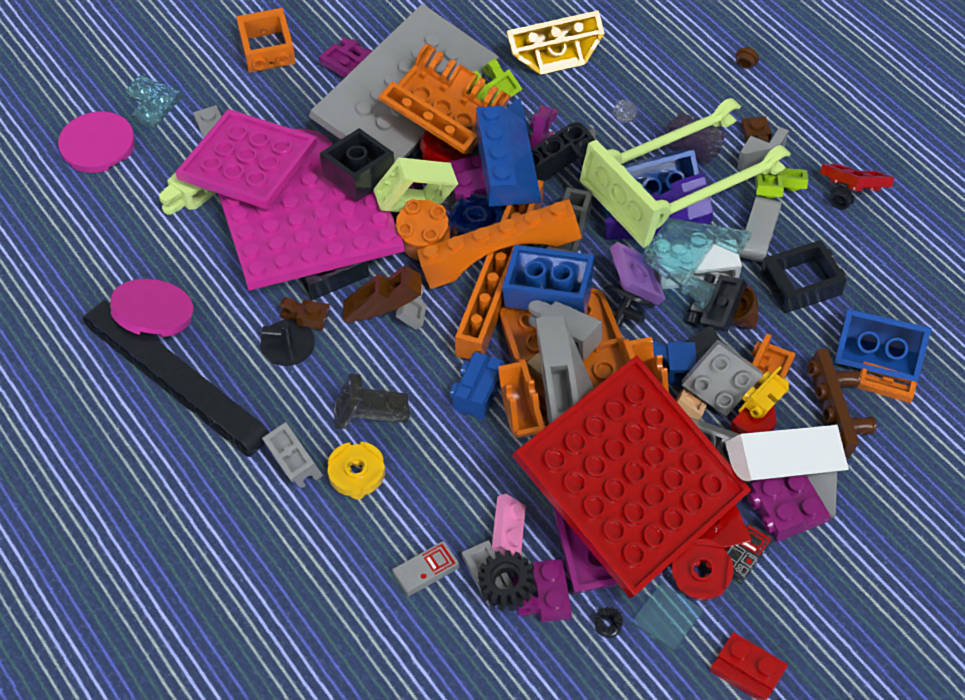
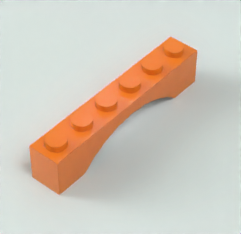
(450, 258)

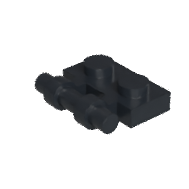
(721, 306)

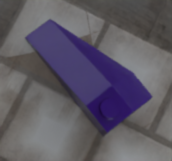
(699, 212)

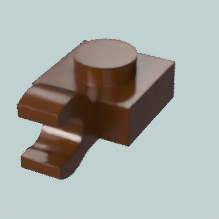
(756, 127)
(309, 314)

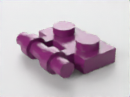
(344, 59)

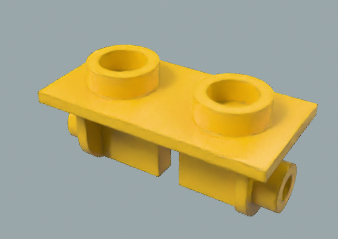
(757, 399)

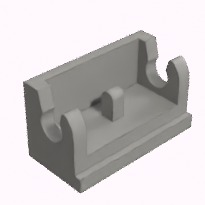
(291, 455)

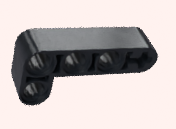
(561, 150)

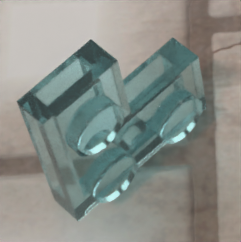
(155, 100)

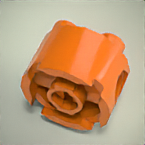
(422, 225)

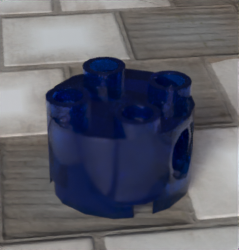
(472, 214)

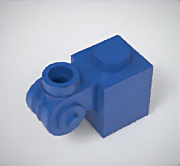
(678, 358)

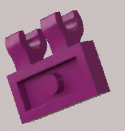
(541, 123)
(551, 592)

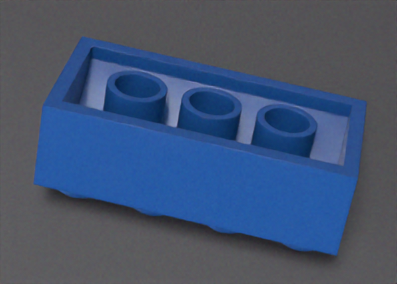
(506, 157)
(660, 172)

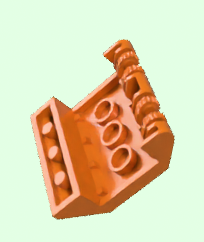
(439, 103)

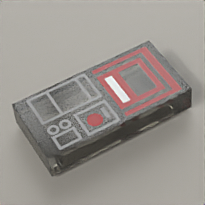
(748, 554)

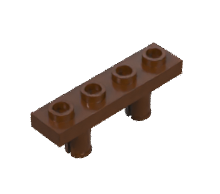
(829, 392)

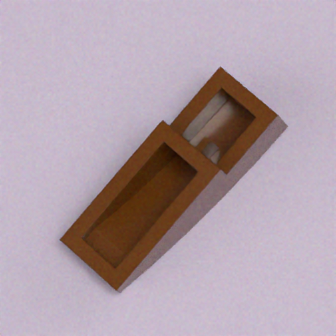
(382, 295)

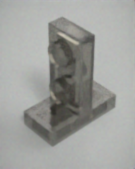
(368, 404)

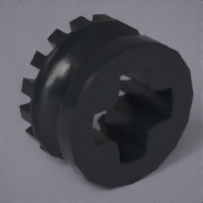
(605, 614)

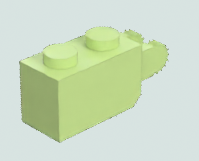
(182, 194)

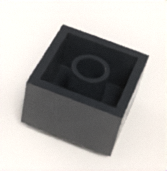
(356, 163)

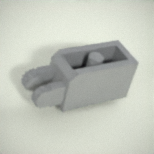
(583, 328)

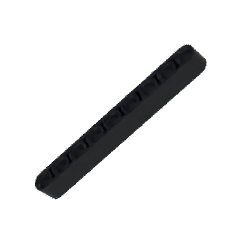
(179, 381)

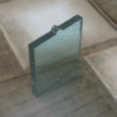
(667, 617)

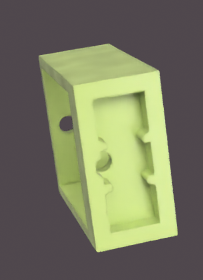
(394, 191)

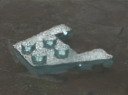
(682, 248)

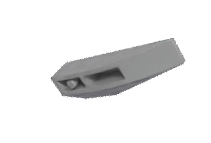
(561, 366)

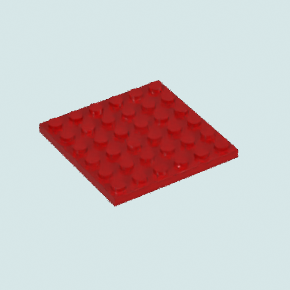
(632, 475)

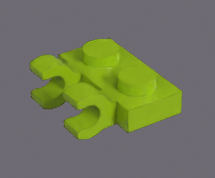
(503, 80)

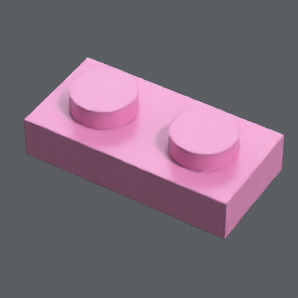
(508, 525)

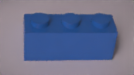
(548, 277)
(883, 343)

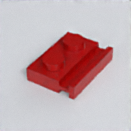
(748, 667)

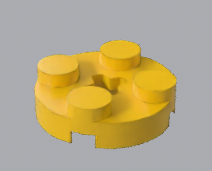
(356, 484)

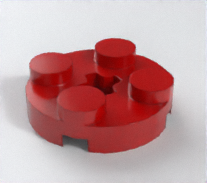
(433, 149)
(712, 584)

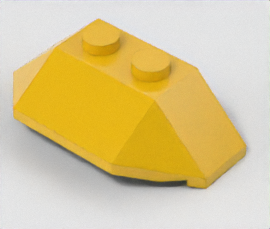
(557, 43)

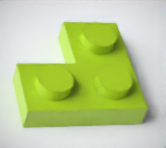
(773, 185)

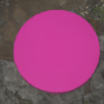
(96, 141)
(151, 307)

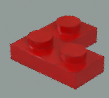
(856, 179)

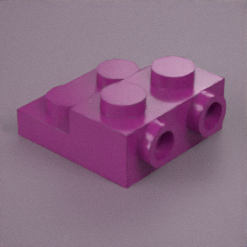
(469, 178)
(787, 505)

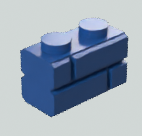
(477, 385)

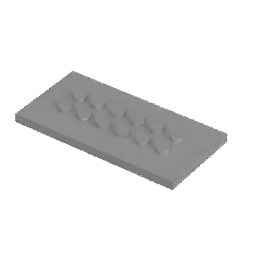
(356, 101)

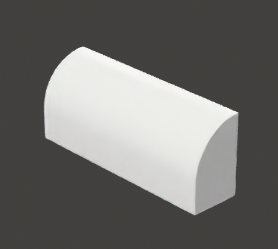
(787, 453)

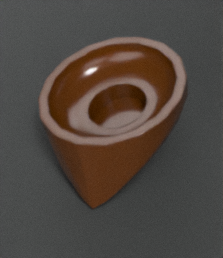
(747, 311)

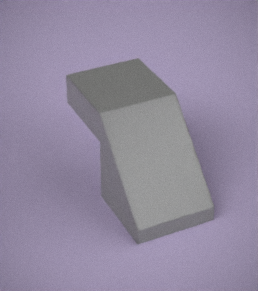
(756, 149)

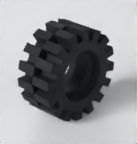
(510, 596)

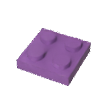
(636, 274)

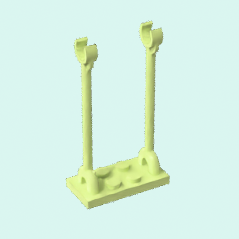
(632, 203)

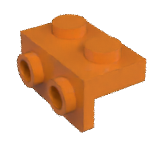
(770, 357)

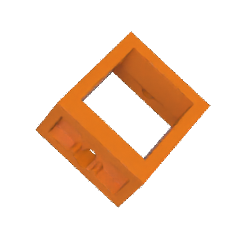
(264, 24)

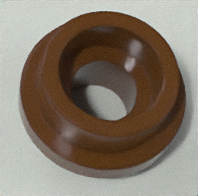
(747, 57)

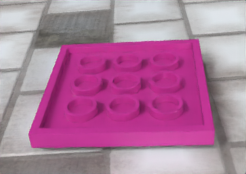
(247, 158)

